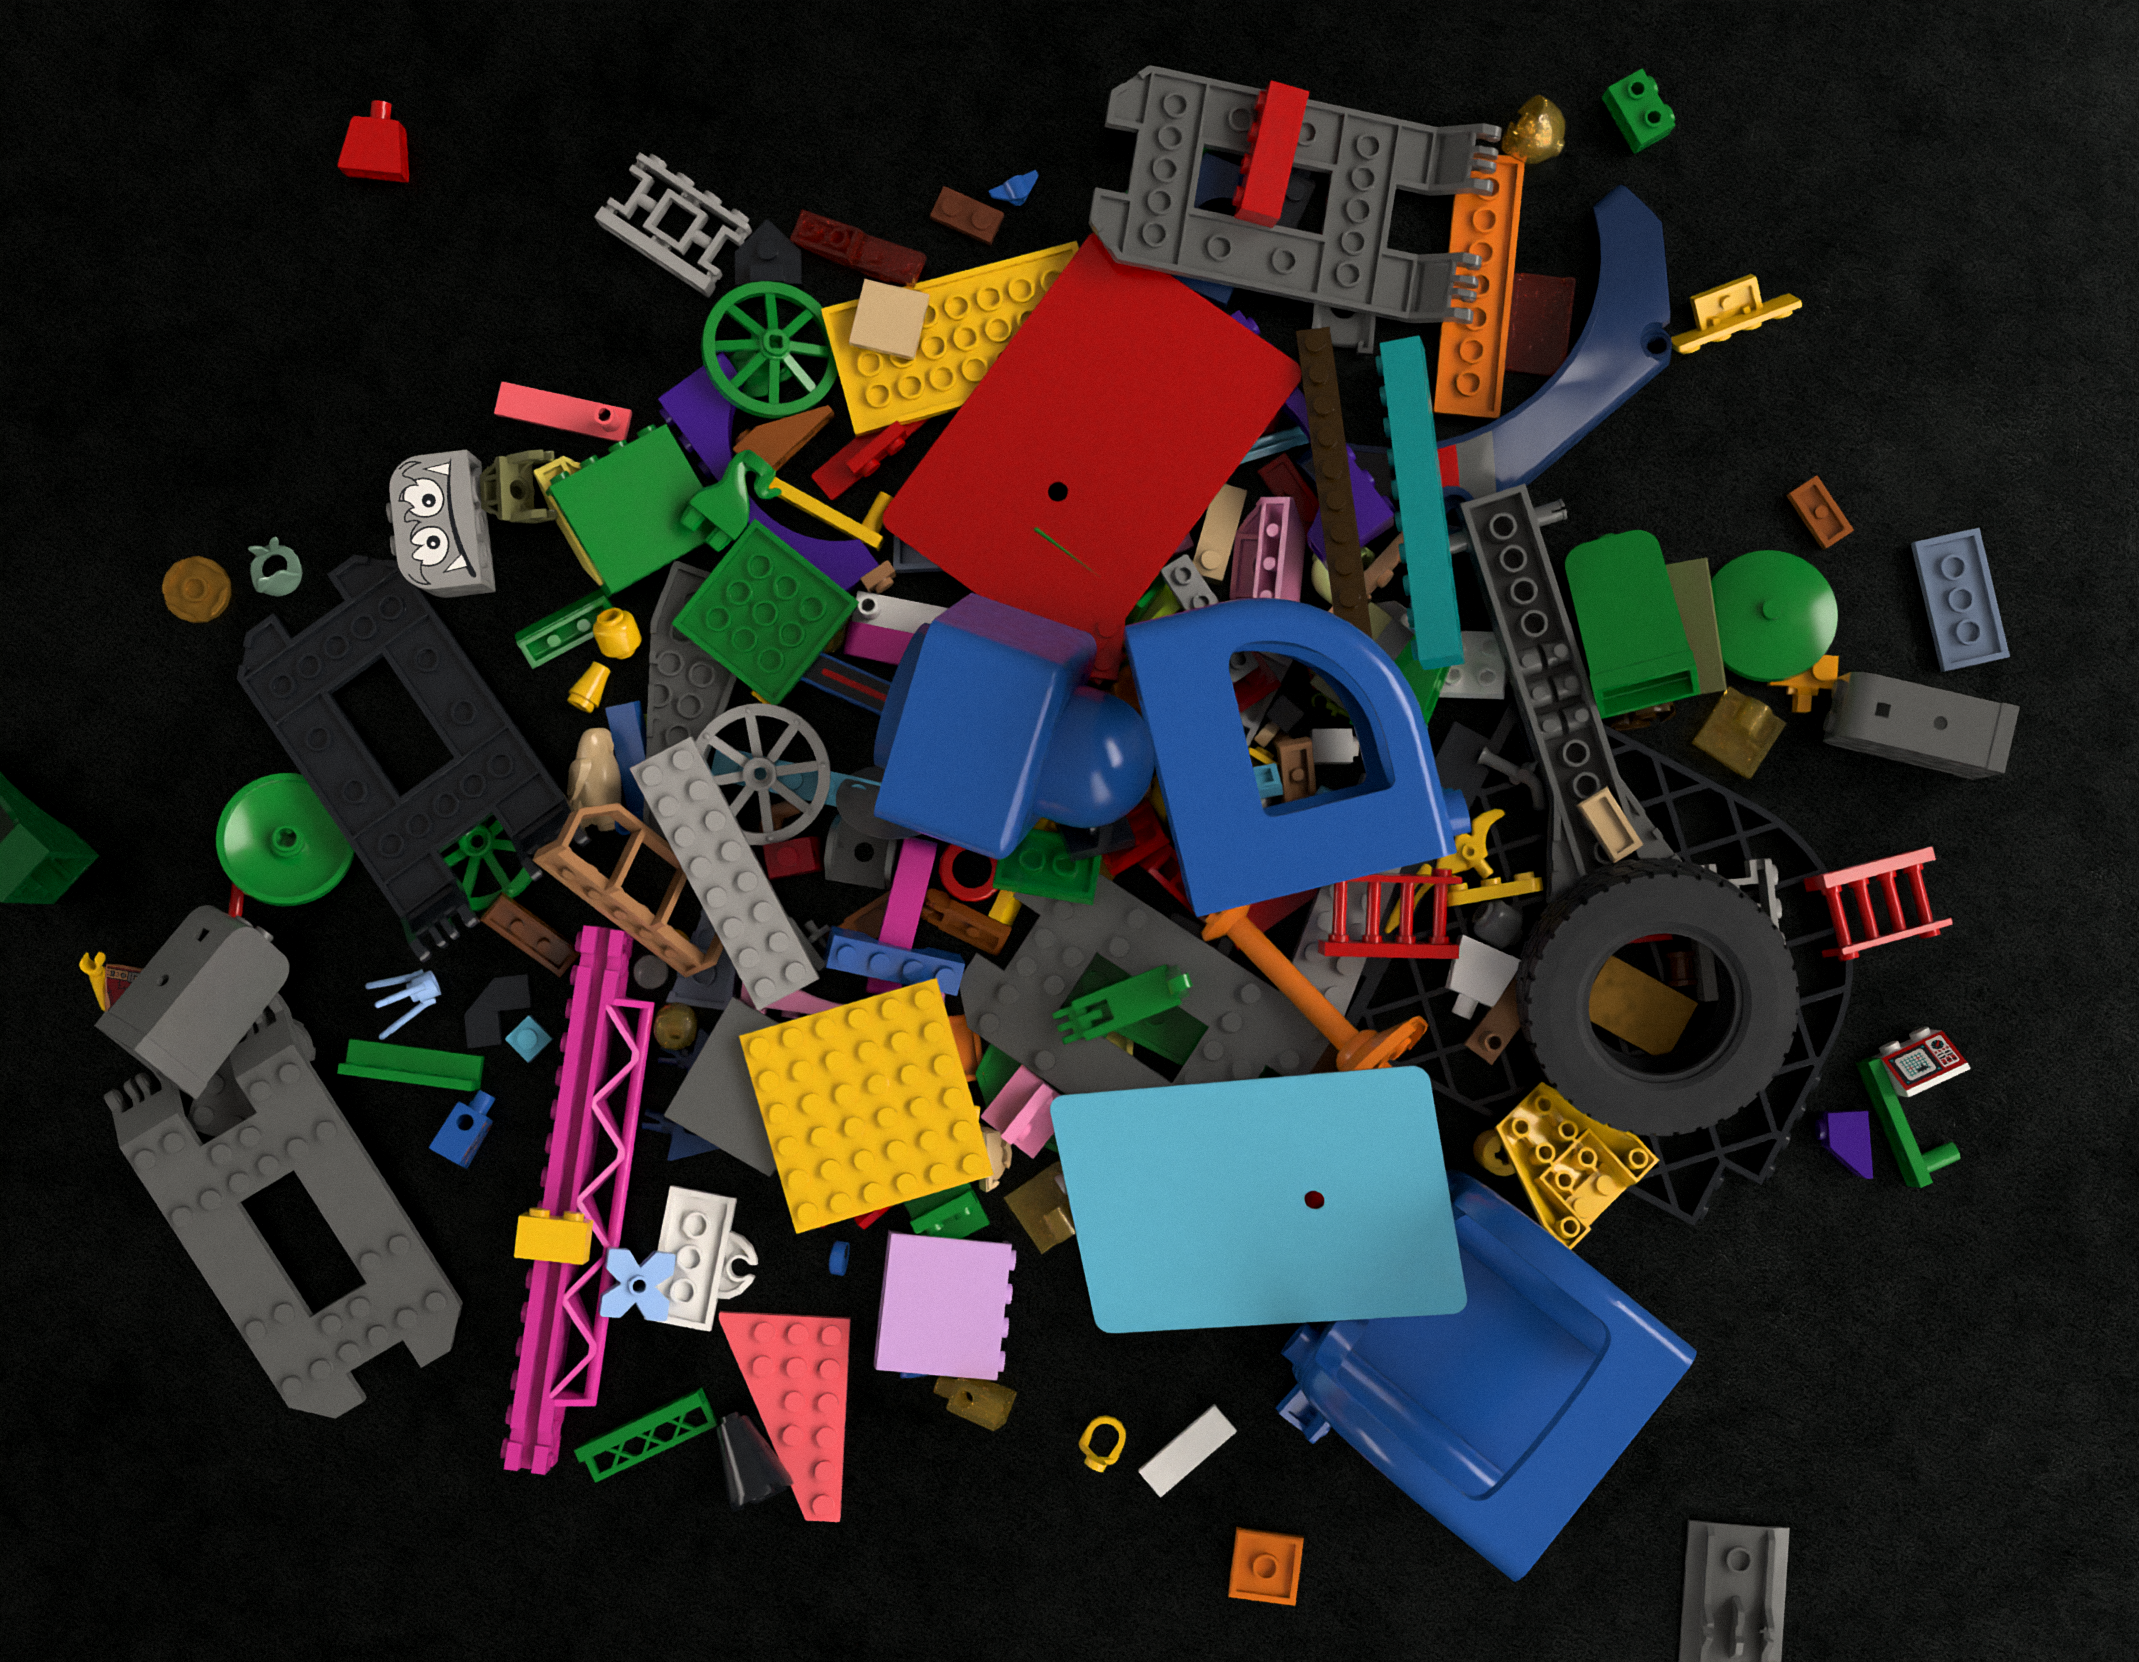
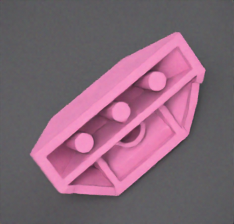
(1269, 552)

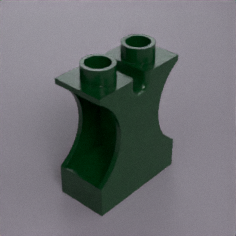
(36, 851)

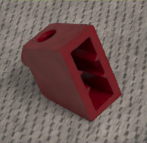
(793, 857)

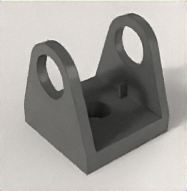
(842, 864)

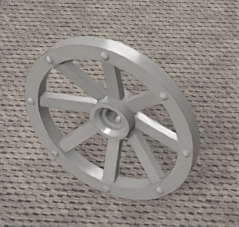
(822, 765)

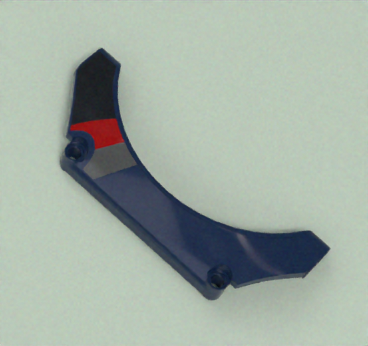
(1594, 381)

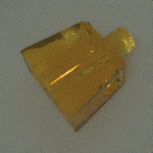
(989, 1405)

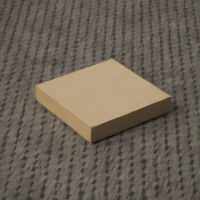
(889, 319)

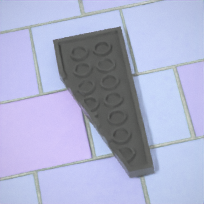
(684, 680)

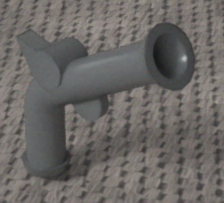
(1517, 775)

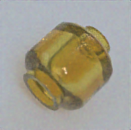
(675, 1025)

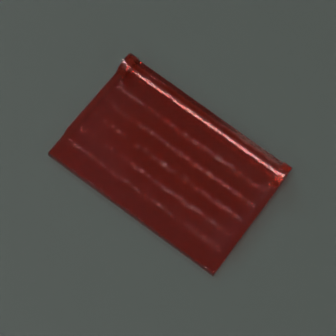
(1539, 323)

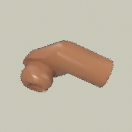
(779, 813)

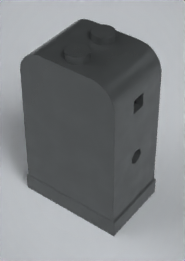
(1920, 725)
(197, 997)

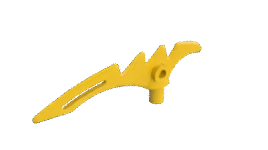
(1470, 853)

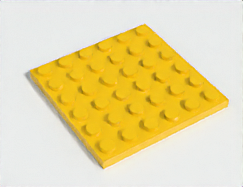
(866, 1105)

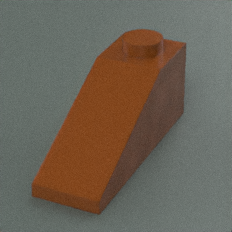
(784, 437)

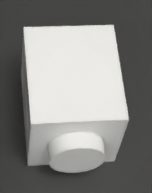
(1333, 746)

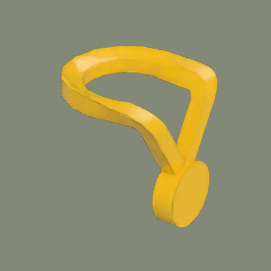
(1100, 1463)

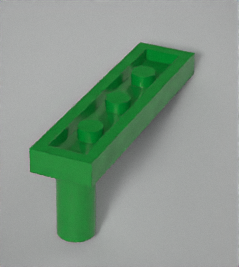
(1912, 1164)

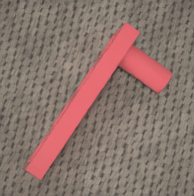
(563, 412)

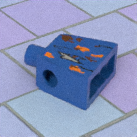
(462, 1144)

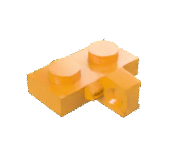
(1808, 684)

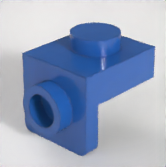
(1303, 1415)

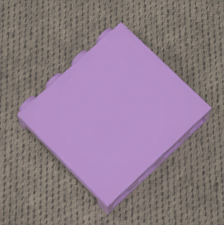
(944, 1306)

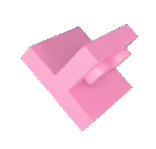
(1023, 1111)

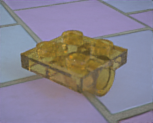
(1739, 732)
(1043, 1208)

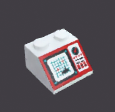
(1921, 1061)

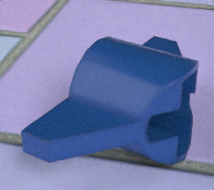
(1015, 189)

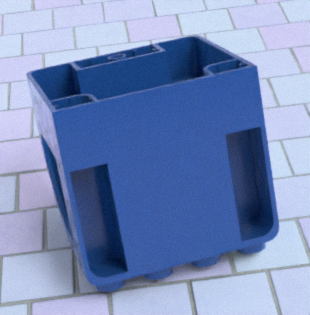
(1222, 835)
(1512, 1402)

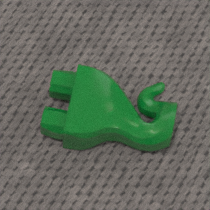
(727, 502)

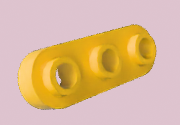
(1493, 889)

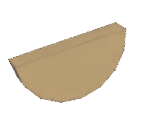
(999, 1154)

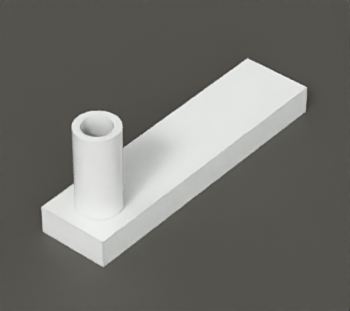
(894, 612)

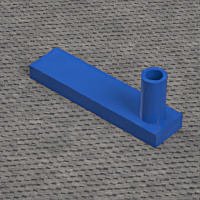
(630, 745)

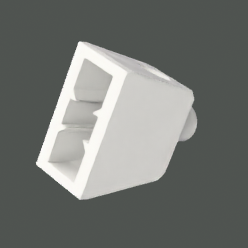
(1478, 975)

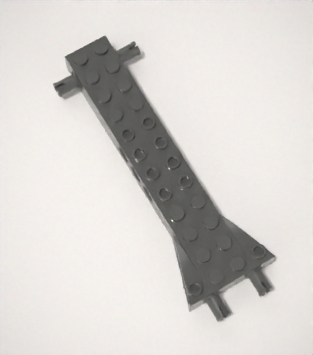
(1547, 679)

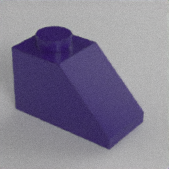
(1847, 1138)

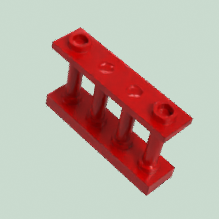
(1857, 878)
(1405, 943)

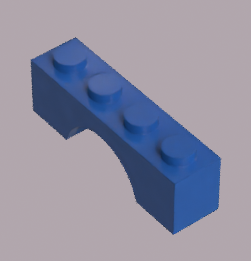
(866, 956)

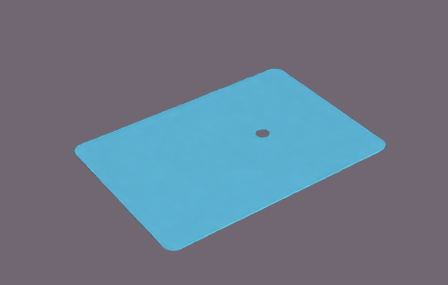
(1201, 1213)

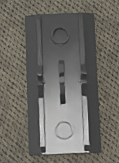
(1733, 1592)

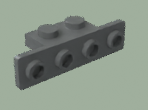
(1193, 592)

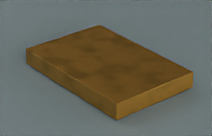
(1638, 1007)

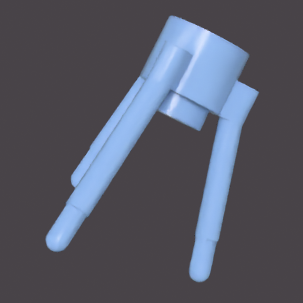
(422, 988)

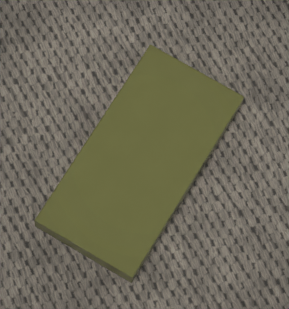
(1697, 611)

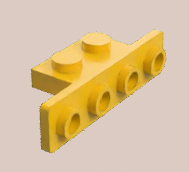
(1731, 309)

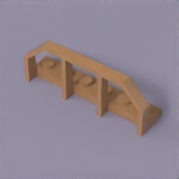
(618, 906)

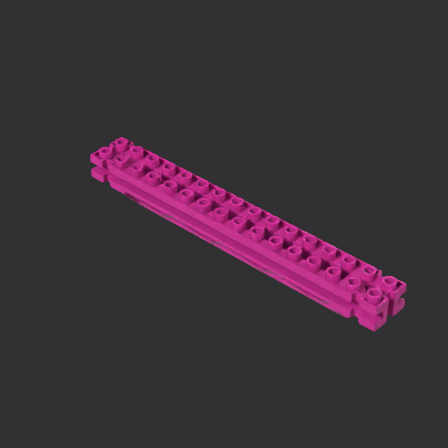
(568, 1185)

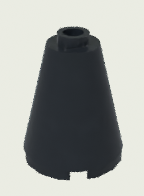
(748, 1463)

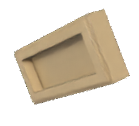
(1609, 825)

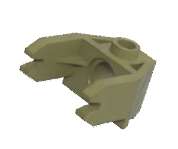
(509, 488)

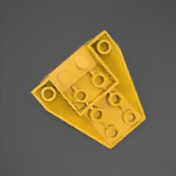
(1569, 1161)

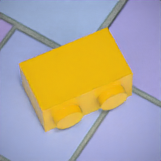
(553, 1237)

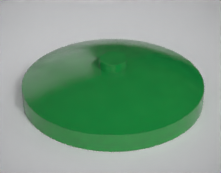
(1773, 615)
(281, 842)

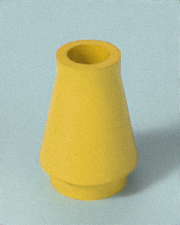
(589, 688)

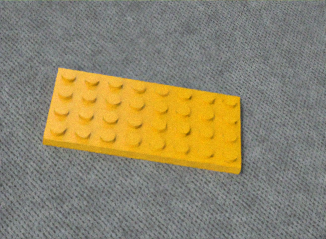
(962, 335)

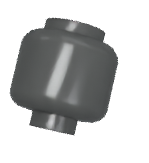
(1497, 924)

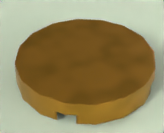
(196, 589)

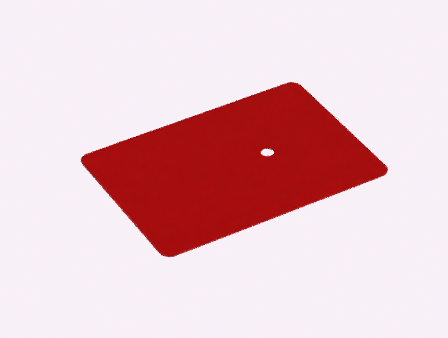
(1129, 402)

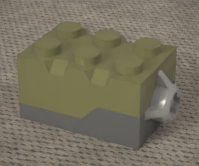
(1389, 631)

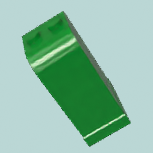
(1630, 623)

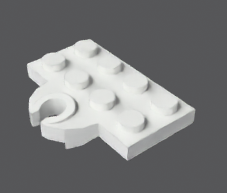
(701, 1238)

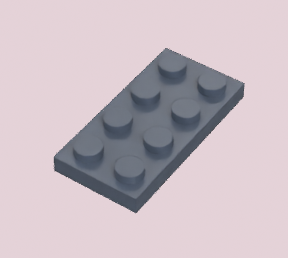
(1960, 600)

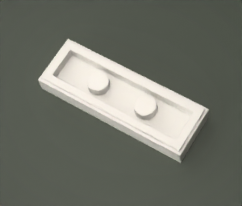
(1187, 1450)

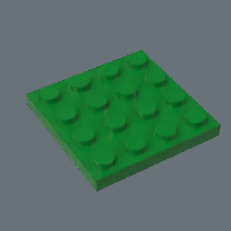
(765, 613)

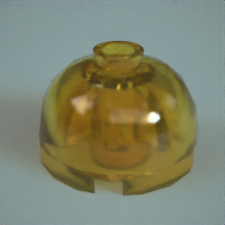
(1536, 133)

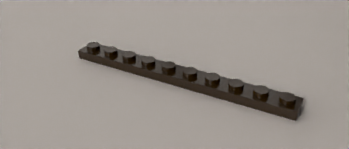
(1333, 477)

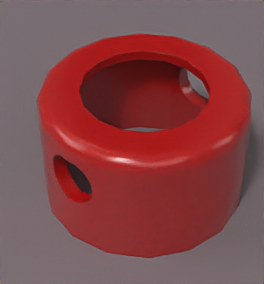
(954, 888)

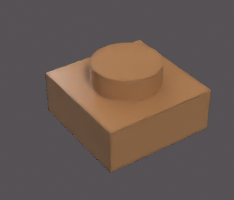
(879, 578)

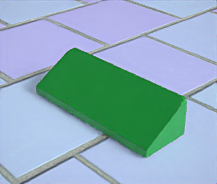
(562, 629)

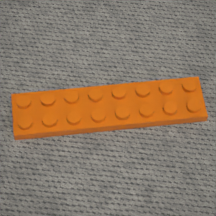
(1475, 353)

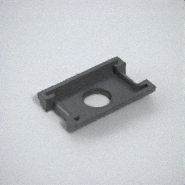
(1350, 332)

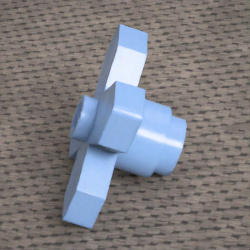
(651, 1272)

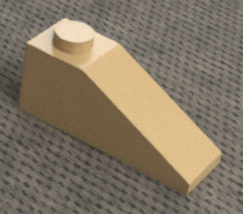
(1219, 533)

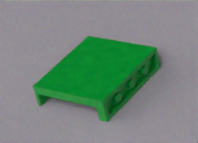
(631, 507)

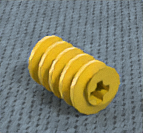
(1484, 1152)

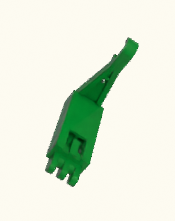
(1126, 1001)

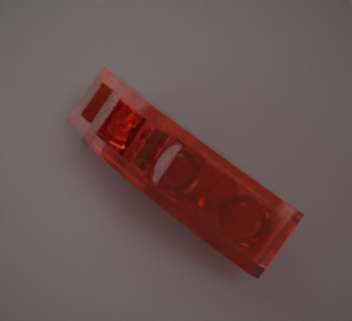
(857, 250)

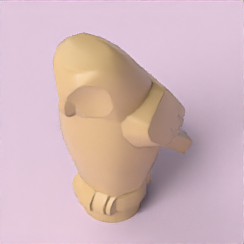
(595, 776)

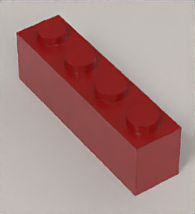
(1271, 154)

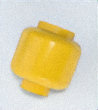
(617, 633)

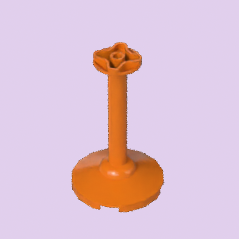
(1356, 1049)

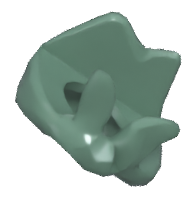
(282, 581)

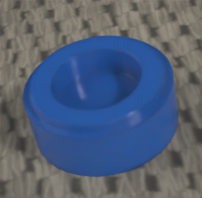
(839, 1258)

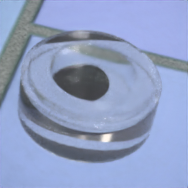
(651, 972)

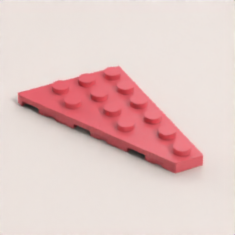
(800, 1388)

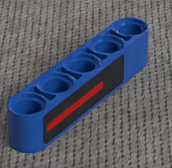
(848, 683)

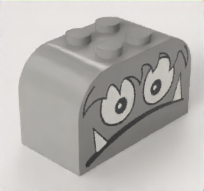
(440, 524)

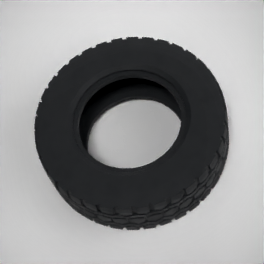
(1711, 1072)

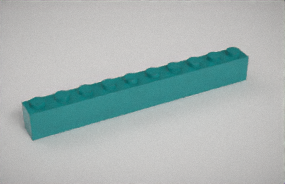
(1421, 504)

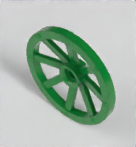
(766, 354)
(490, 843)

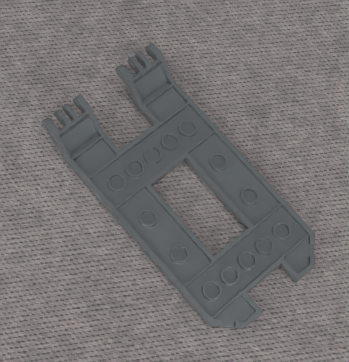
(1342, 265)
(1245, 1015)
(305, 1132)

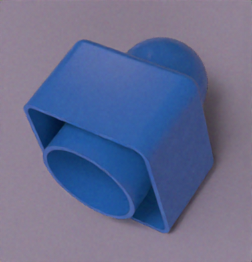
(1001, 730)

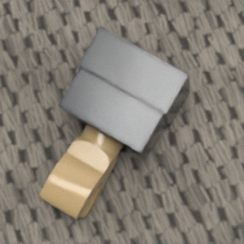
(1283, 716)

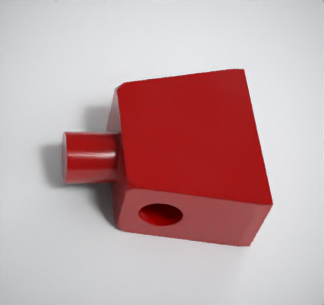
(375, 146)

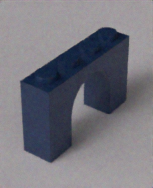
(1214, 189)

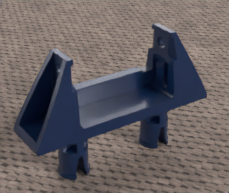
(683, 1142)

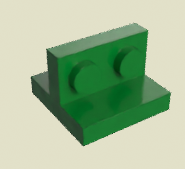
(947, 1213)

